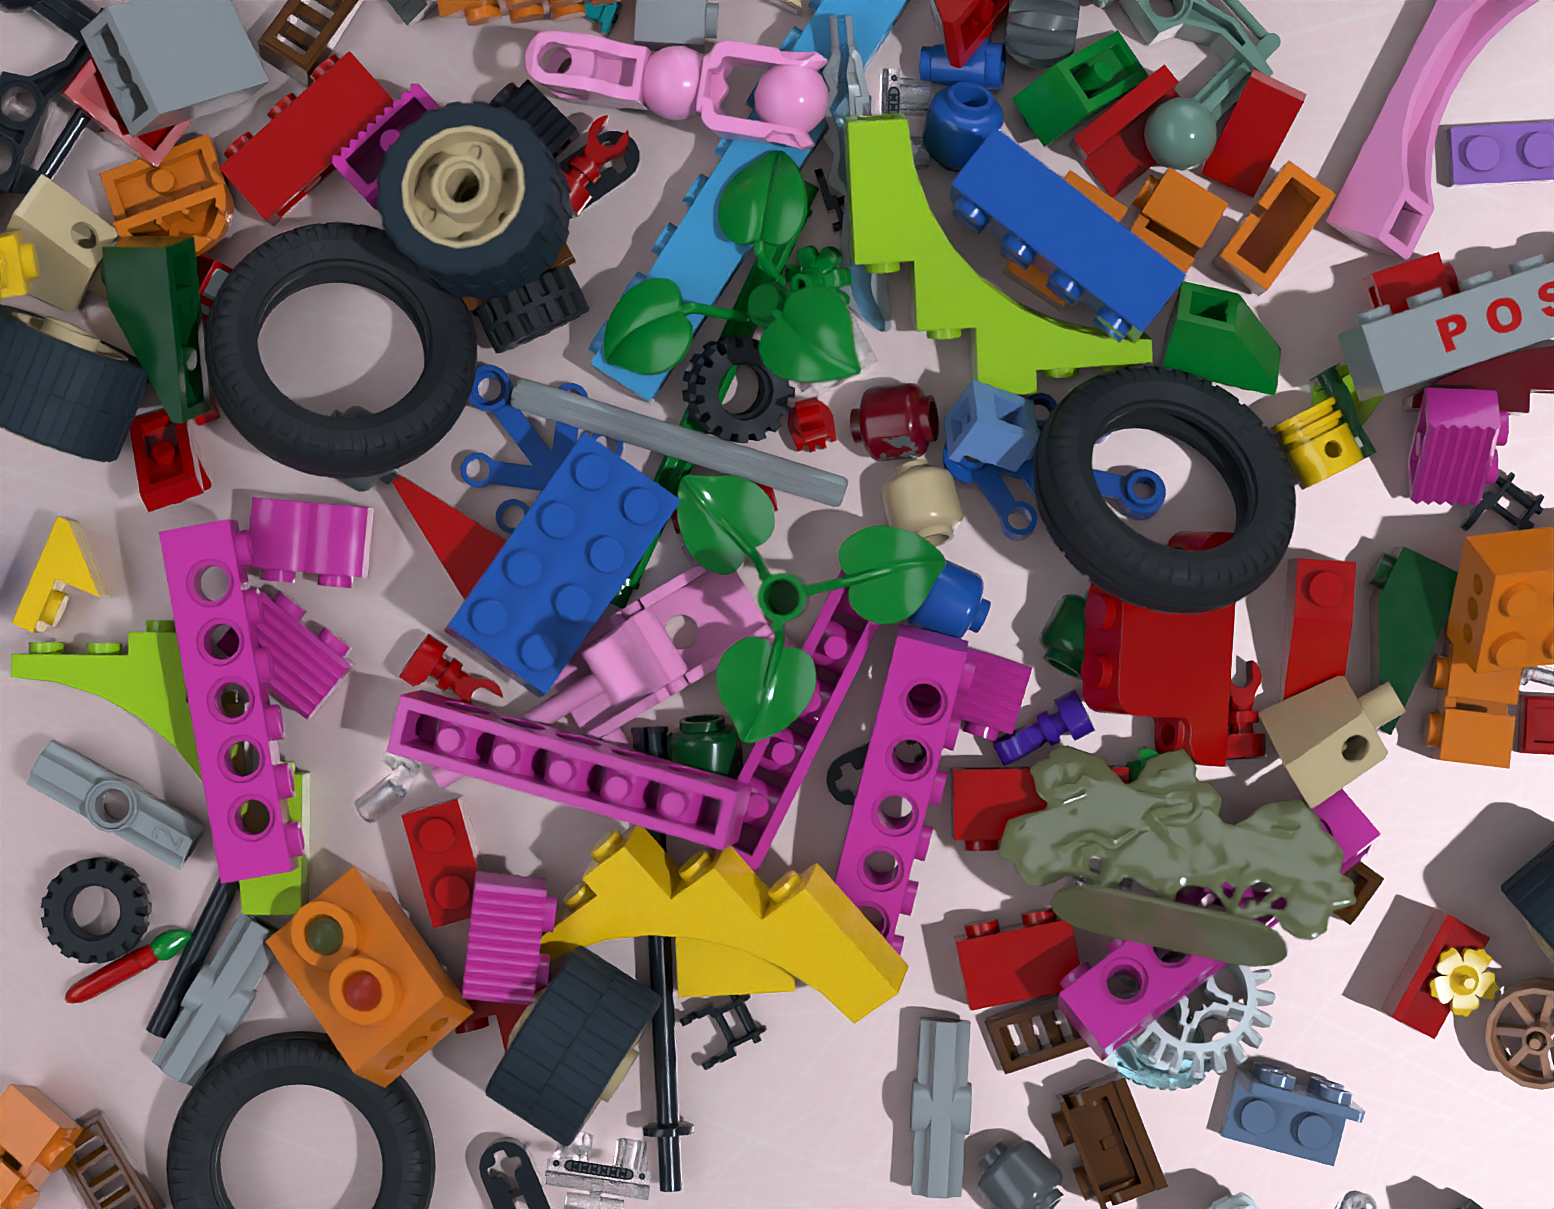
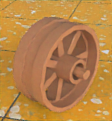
(1536, 1035)

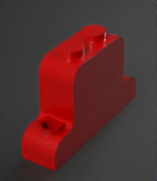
(1163, 665)

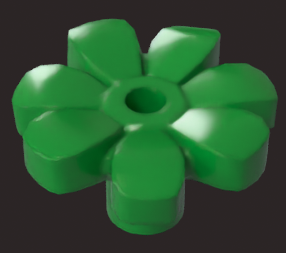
(819, 270)

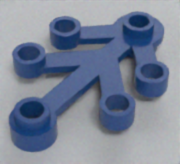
(528, 440)
(998, 495)

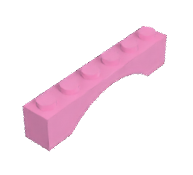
(1390, 184)

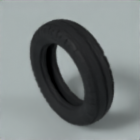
(320, 442)
(1116, 554)
(286, 1060)

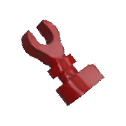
(585, 168)
(811, 424)
(428, 661)
(1242, 741)

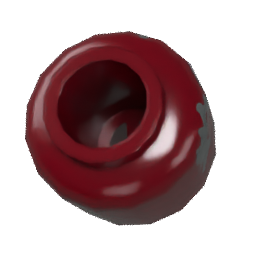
(895, 422)

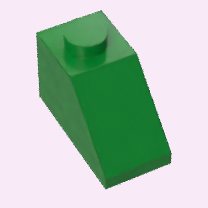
(1079, 88)

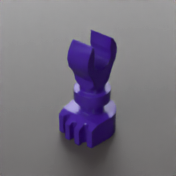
(1070, 718)

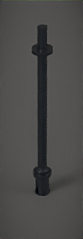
(668, 1126)

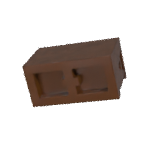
(1109, 1141)

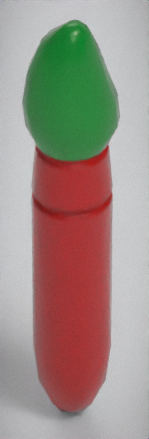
(161, 948)

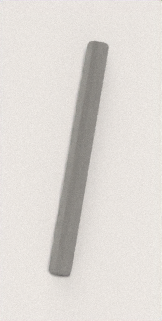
(679, 442)

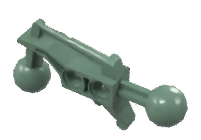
(1182, 129)

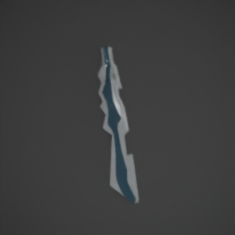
(846, 98)

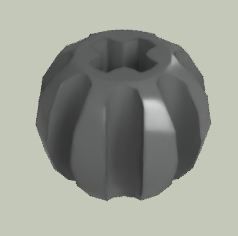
(1041, 31)

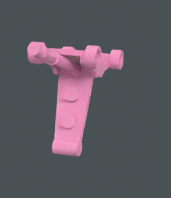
(632, 662)

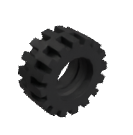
(532, 310)
(704, 398)
(60, 916)

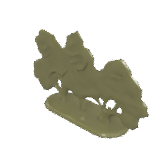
(1168, 838)

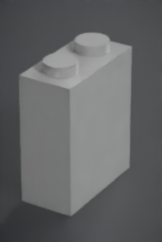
(173, 60)

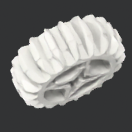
(1221, 1007)

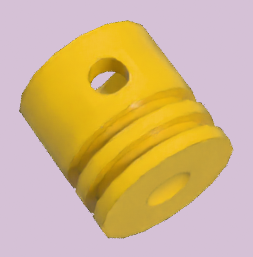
(1317, 443)

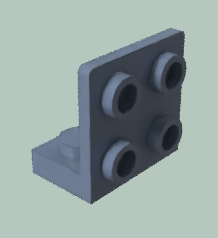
(1287, 1116)

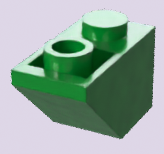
(1220, 340)

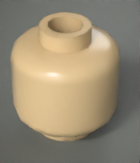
(923, 501)

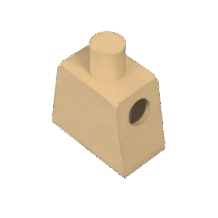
(66, 244)
(1330, 734)

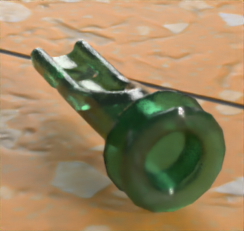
(1333, 385)

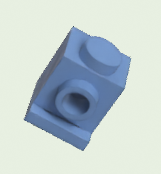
(992, 427)

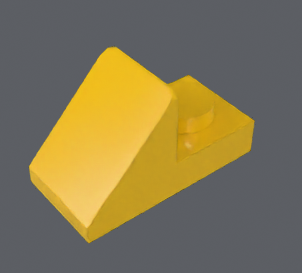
(63, 560)

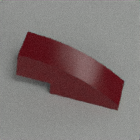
(1510, 374)

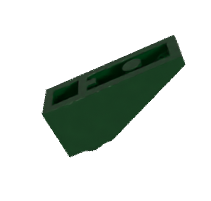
(158, 308)
(1405, 618)

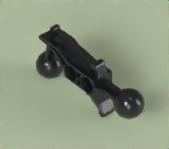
(45, 86)

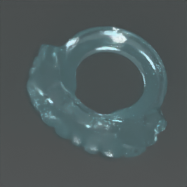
(1135, 1066)

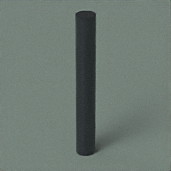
(192, 957)

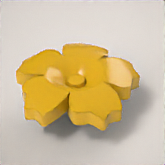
(1463, 979)

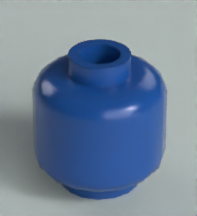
(960, 123)
(953, 603)

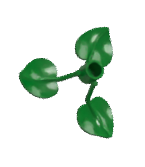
(805, 331)
(762, 681)

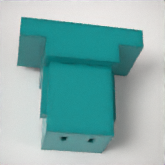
(604, 15)

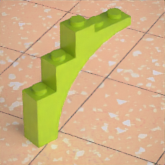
(895, 225)
(153, 688)

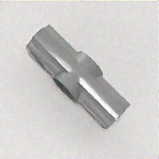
(83, 786)
(217, 1000)
(940, 1107)

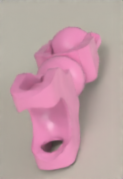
(684, 83)

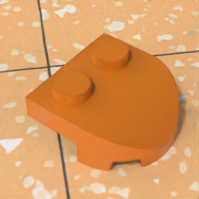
(177, 198)

